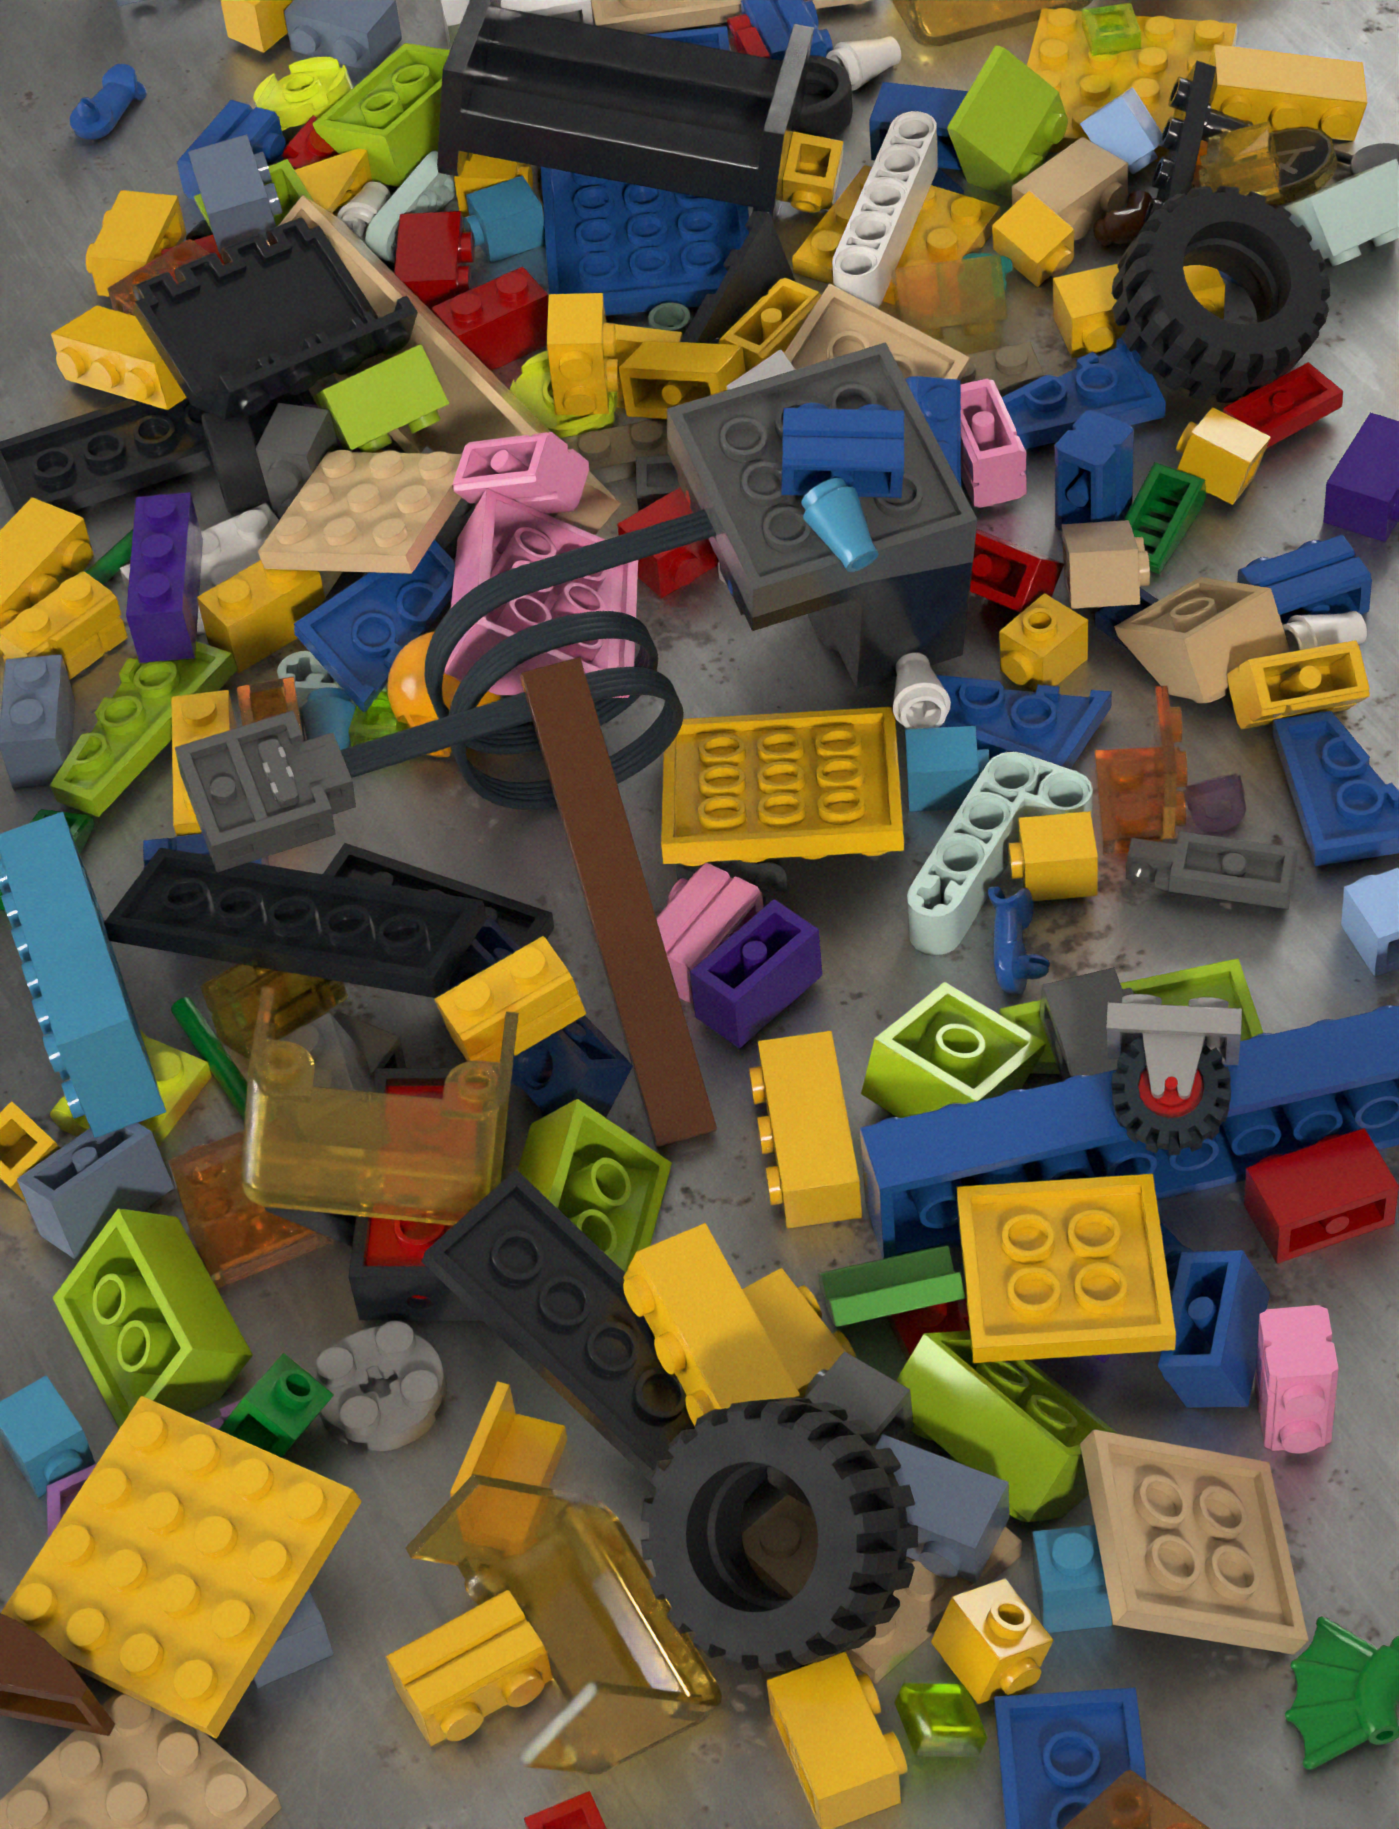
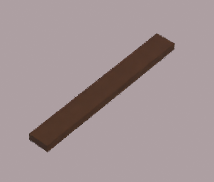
(618, 903)

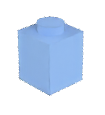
(1125, 130)
(1372, 920)

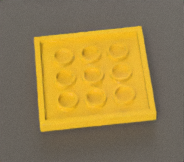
(1090, 82)
(782, 787)
(181, 1563)

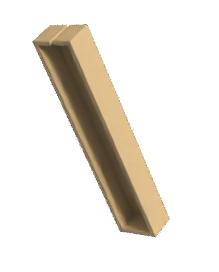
(478, 401)

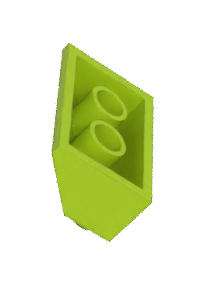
(391, 113)
(597, 1178)
(150, 1317)
(1002, 1423)

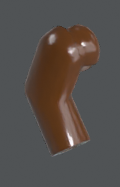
(1123, 224)

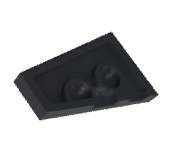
(749, 278)

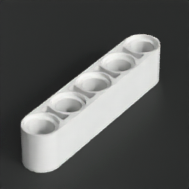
(887, 208)

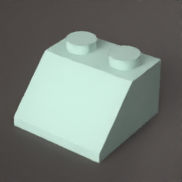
(1351, 213)

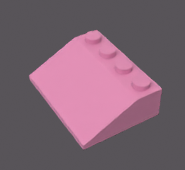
(510, 535)

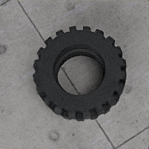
(1254, 248)
(701, 1549)

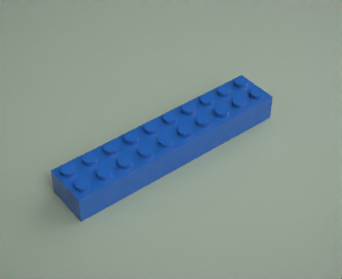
(1283, 1099)

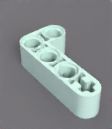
(976, 842)

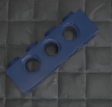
(565, 1065)

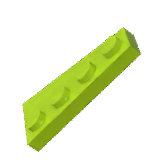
(134, 726)

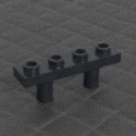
(1183, 133)

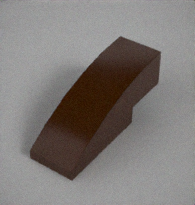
(43, 1685)

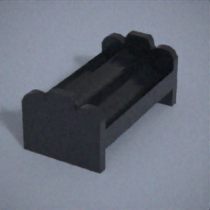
(621, 105)

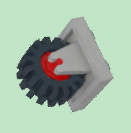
(1172, 1068)

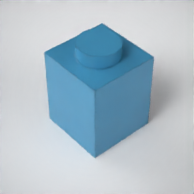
(505, 219)
(942, 766)
(43, 1435)
(1070, 1579)

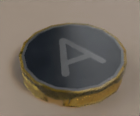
(1305, 160)

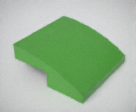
(891, 1285)

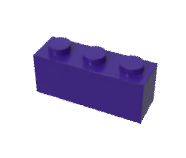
(164, 577)

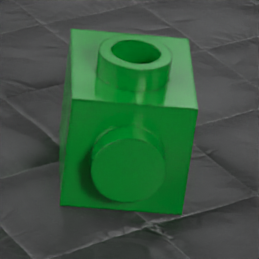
(278, 1408)

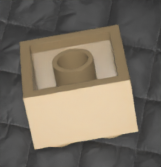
(1203, 635)

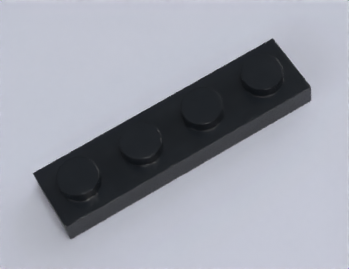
(517, 919)

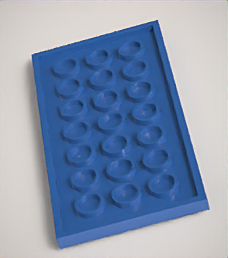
(636, 239)

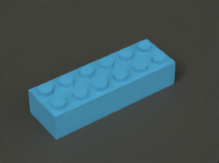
(75, 978)

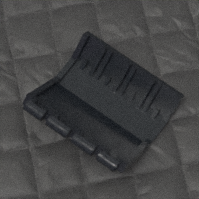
(264, 320)

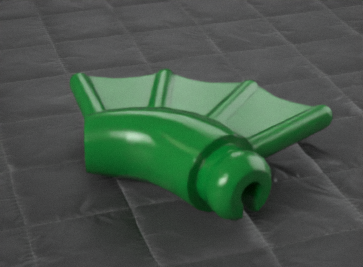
(1344, 1693)

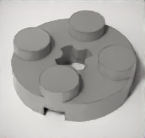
(373, 1355)

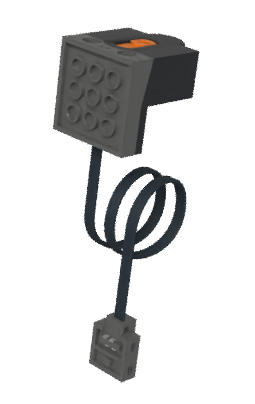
(273, 791)

